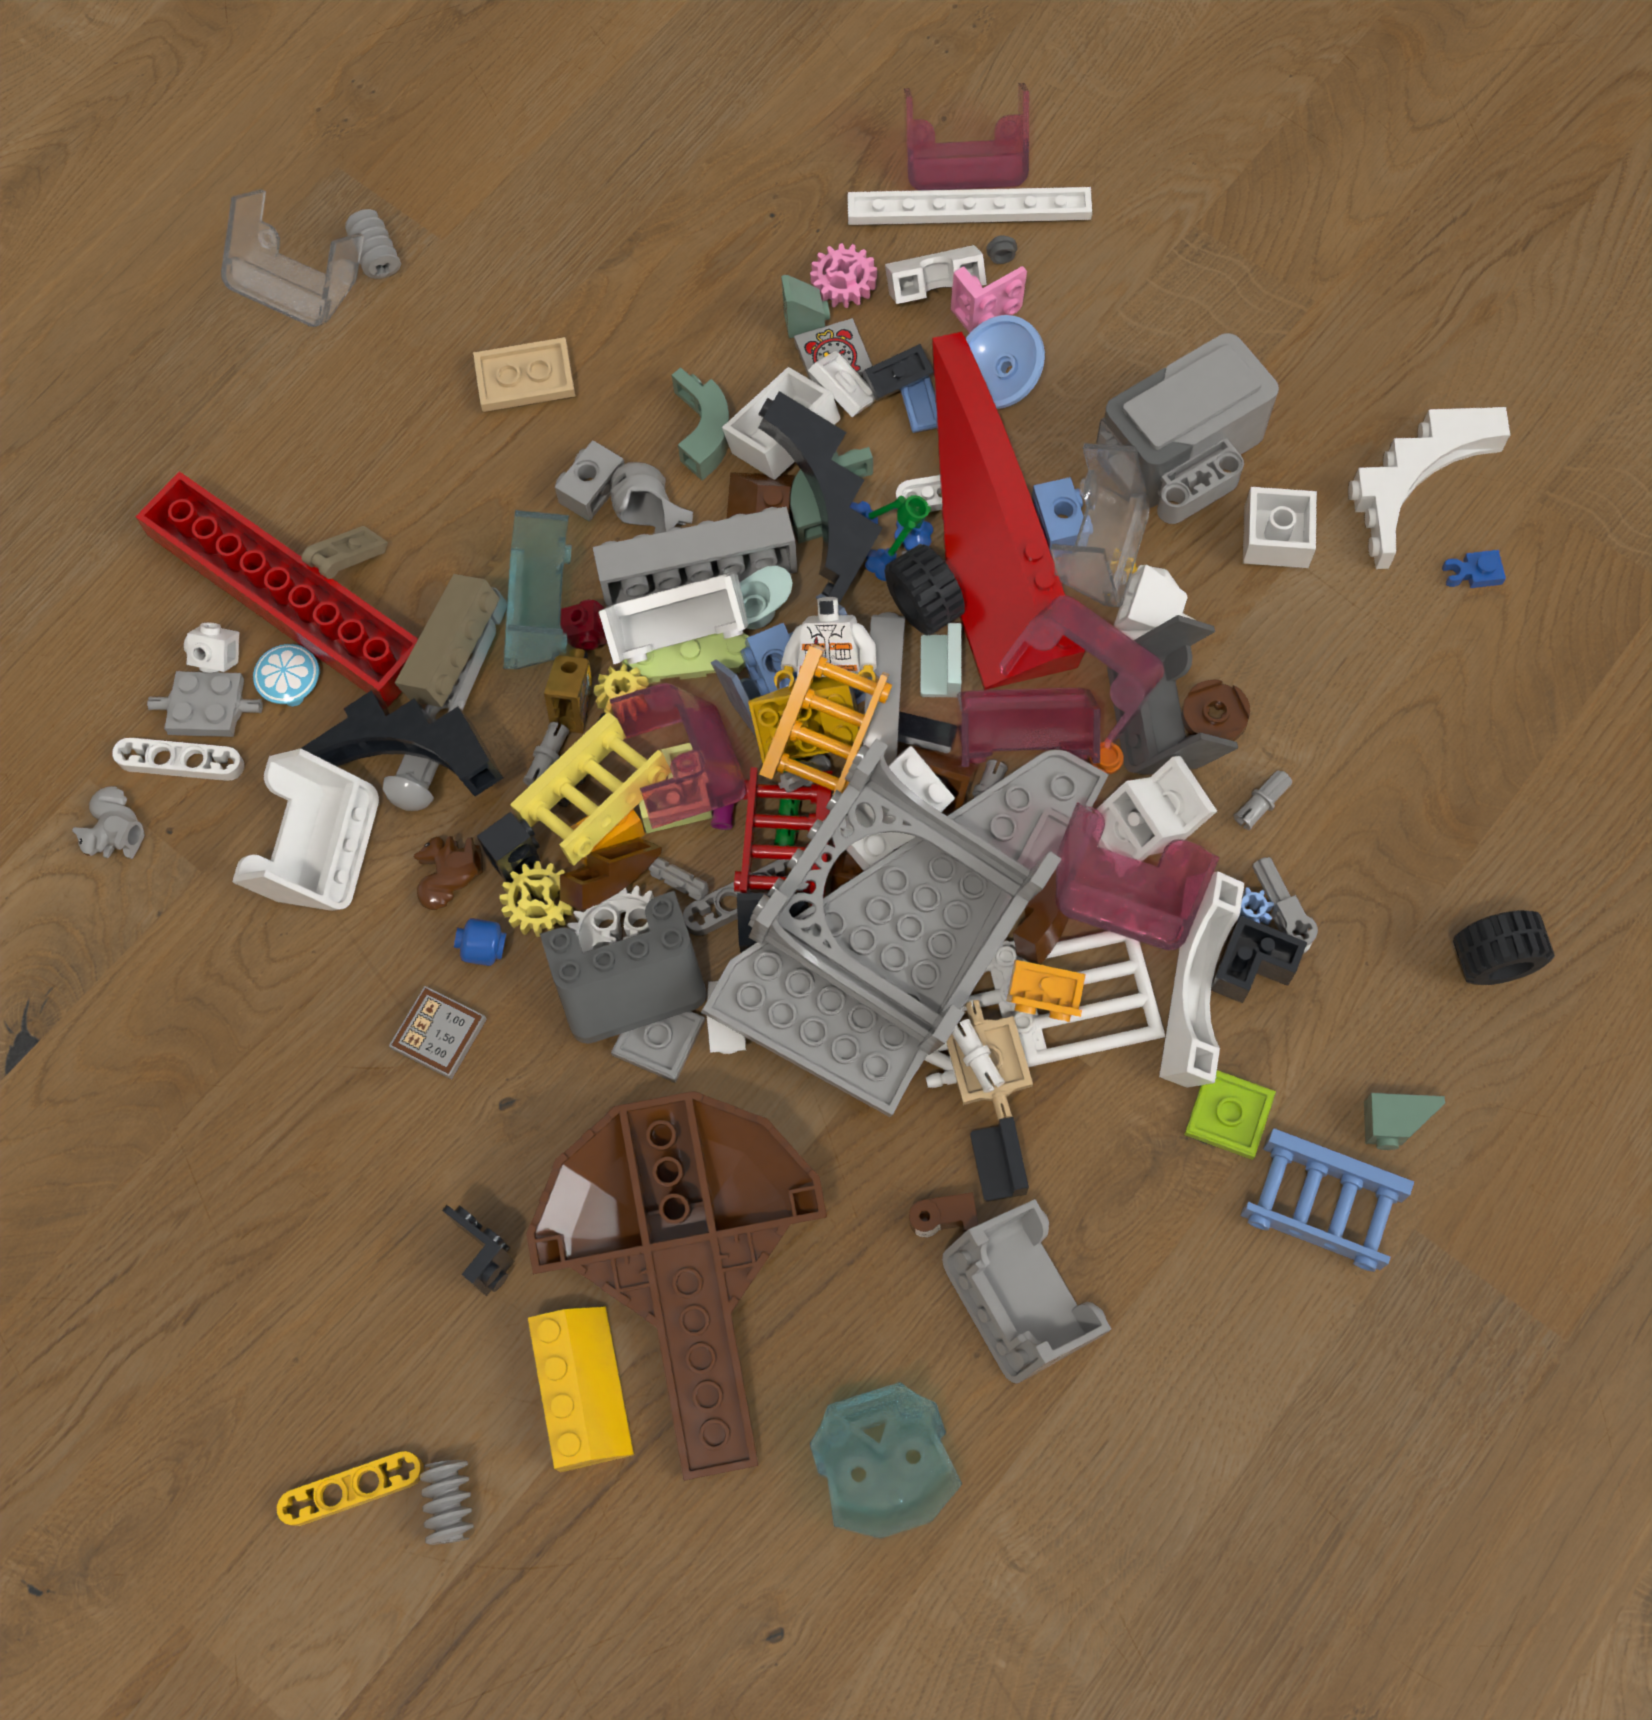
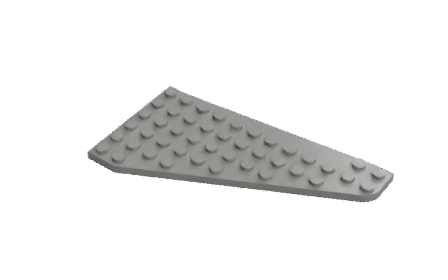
(910, 922)

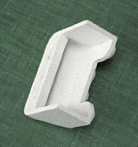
(319, 836)

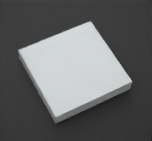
(844, 382)

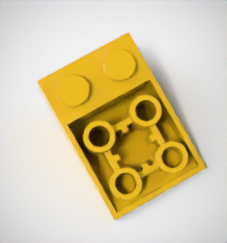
(769, 708)

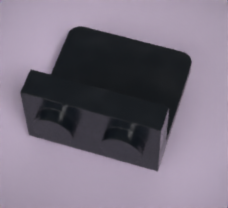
(490, 1265)

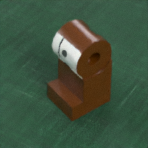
(943, 1213)

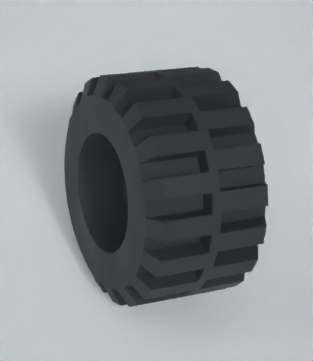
(924, 589)
(1503, 947)

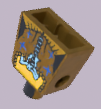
(569, 680)

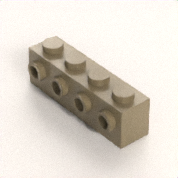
(447, 640)

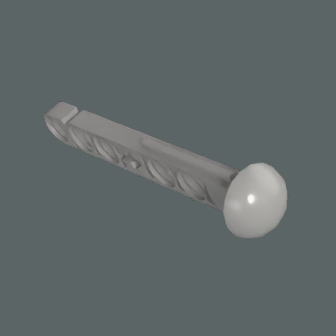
(411, 783)

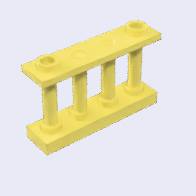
(571, 768)

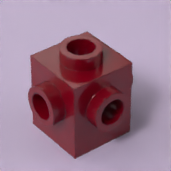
(583, 625)

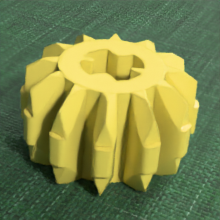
(616, 683)

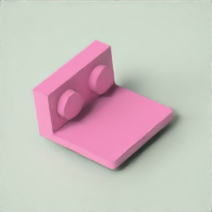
(977, 304)

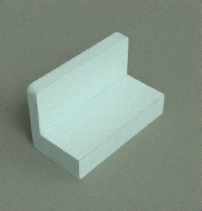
(941, 663)

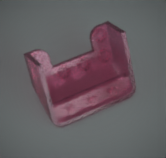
(1126, 893)

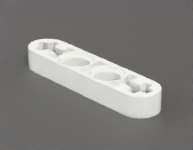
(178, 761)

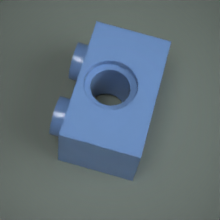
(1056, 499)
(761, 647)

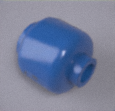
(480, 942)

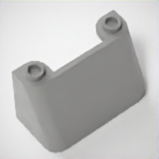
(1019, 1294)

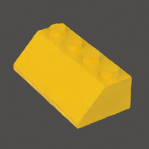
(580, 1387)

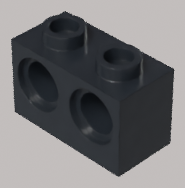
(509, 846)

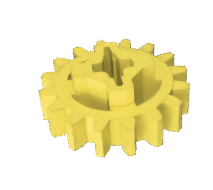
(541, 884)

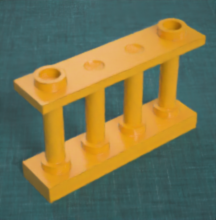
(804, 697)

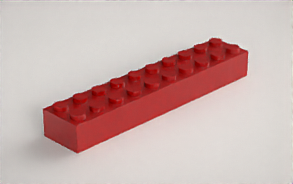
(279, 586)

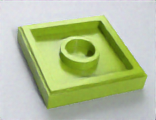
(1230, 1114)

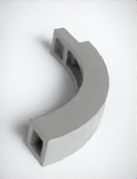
(888, 634)

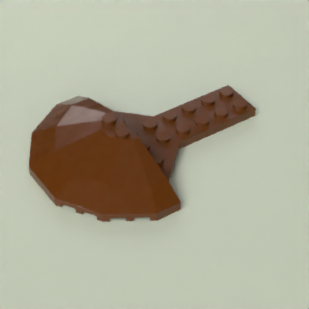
(675, 1218)

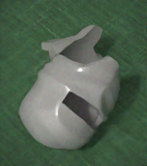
(641, 498)

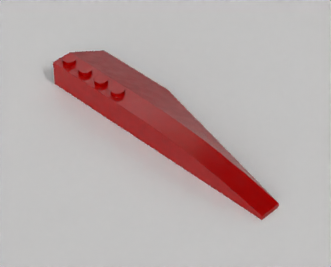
(991, 524)

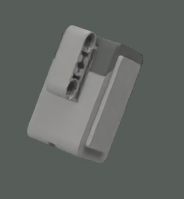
(1193, 424)

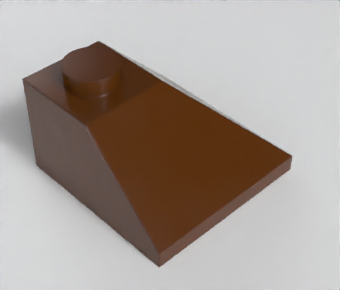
(755, 492)

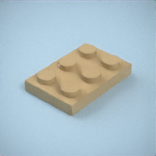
(524, 374)

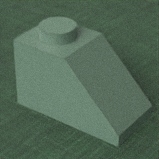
(802, 306)
(1396, 1117)

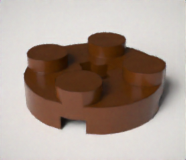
(1222, 697)

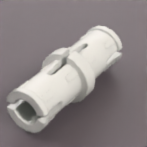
(977, 1056)

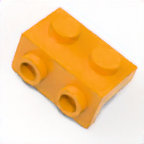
(1045, 988)

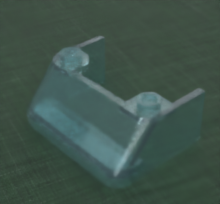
(535, 589)

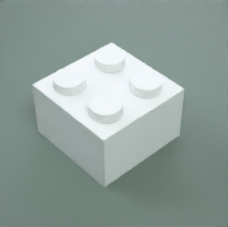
(1279, 527)

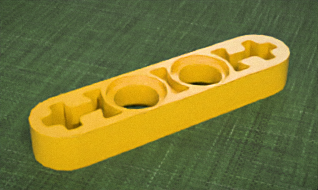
(351, 1492)

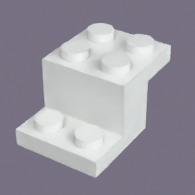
(919, 779)
(1154, 811)

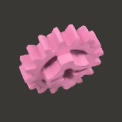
(844, 275)

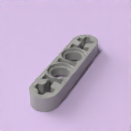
(725, 917)

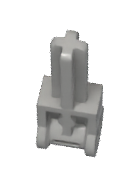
(1286, 910)

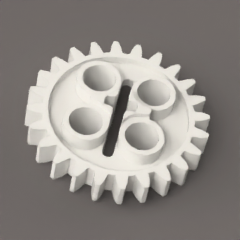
(588, 923)

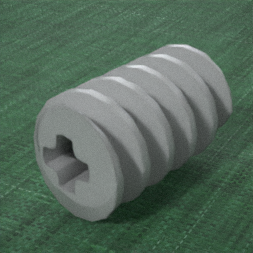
(377, 254)
(446, 1502)

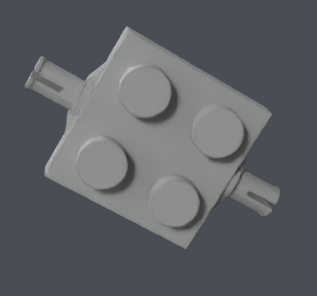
(204, 704)

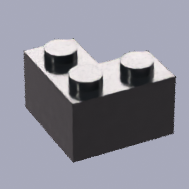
(1255, 951)

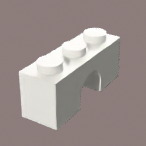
(914, 277)

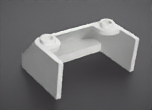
(674, 617)

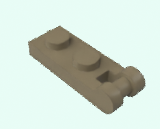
(344, 551)

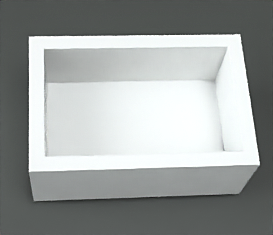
(758, 447)

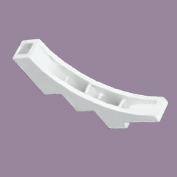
(1441, 440)

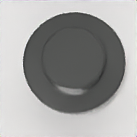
(1002, 249)

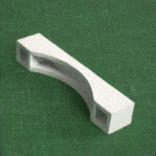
(1190, 1043)

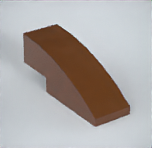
(607, 872)
(1042, 925)

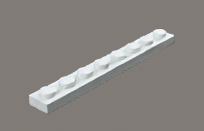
(969, 205)

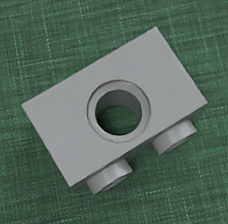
(588, 496)

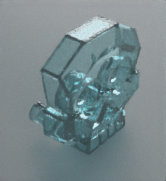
(894, 1493)

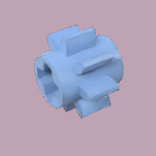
(1258, 903)

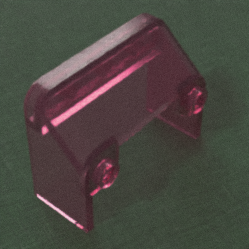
(970, 163)
(1137, 667)
(1028, 721)
(701, 777)

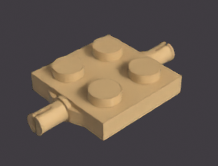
(1006, 1054)

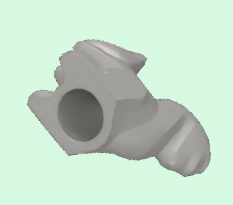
(115, 827)

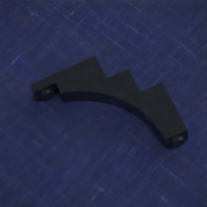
(812, 445)

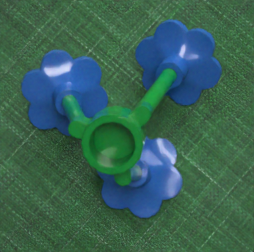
(910, 529)

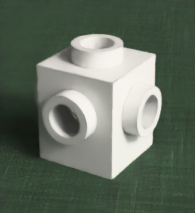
(212, 648)

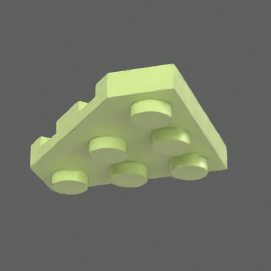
(692, 658)

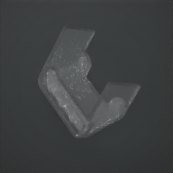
(278, 282)
(1110, 528)

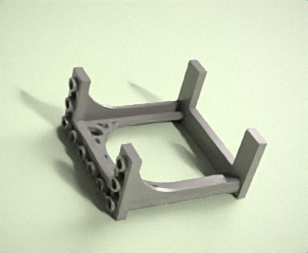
(878, 787)

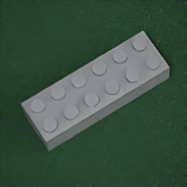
(695, 554)

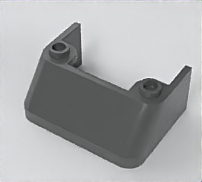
(1158, 728)

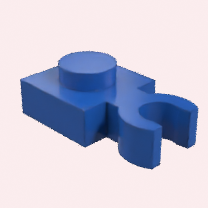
(1478, 568)

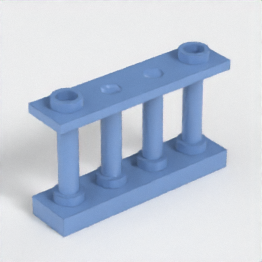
(1353, 1176)

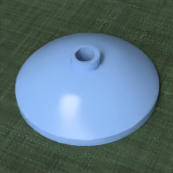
(1003, 343)

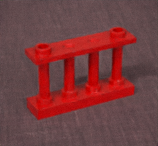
(816, 794)

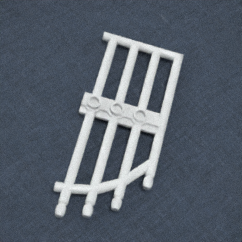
(1031, 1025)

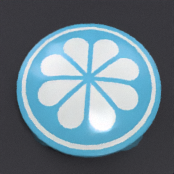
(286, 674)

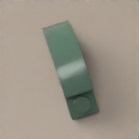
(707, 444)
(804, 508)

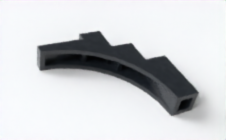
(409, 731)

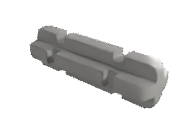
(679, 879)

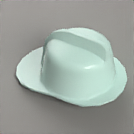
(765, 593)

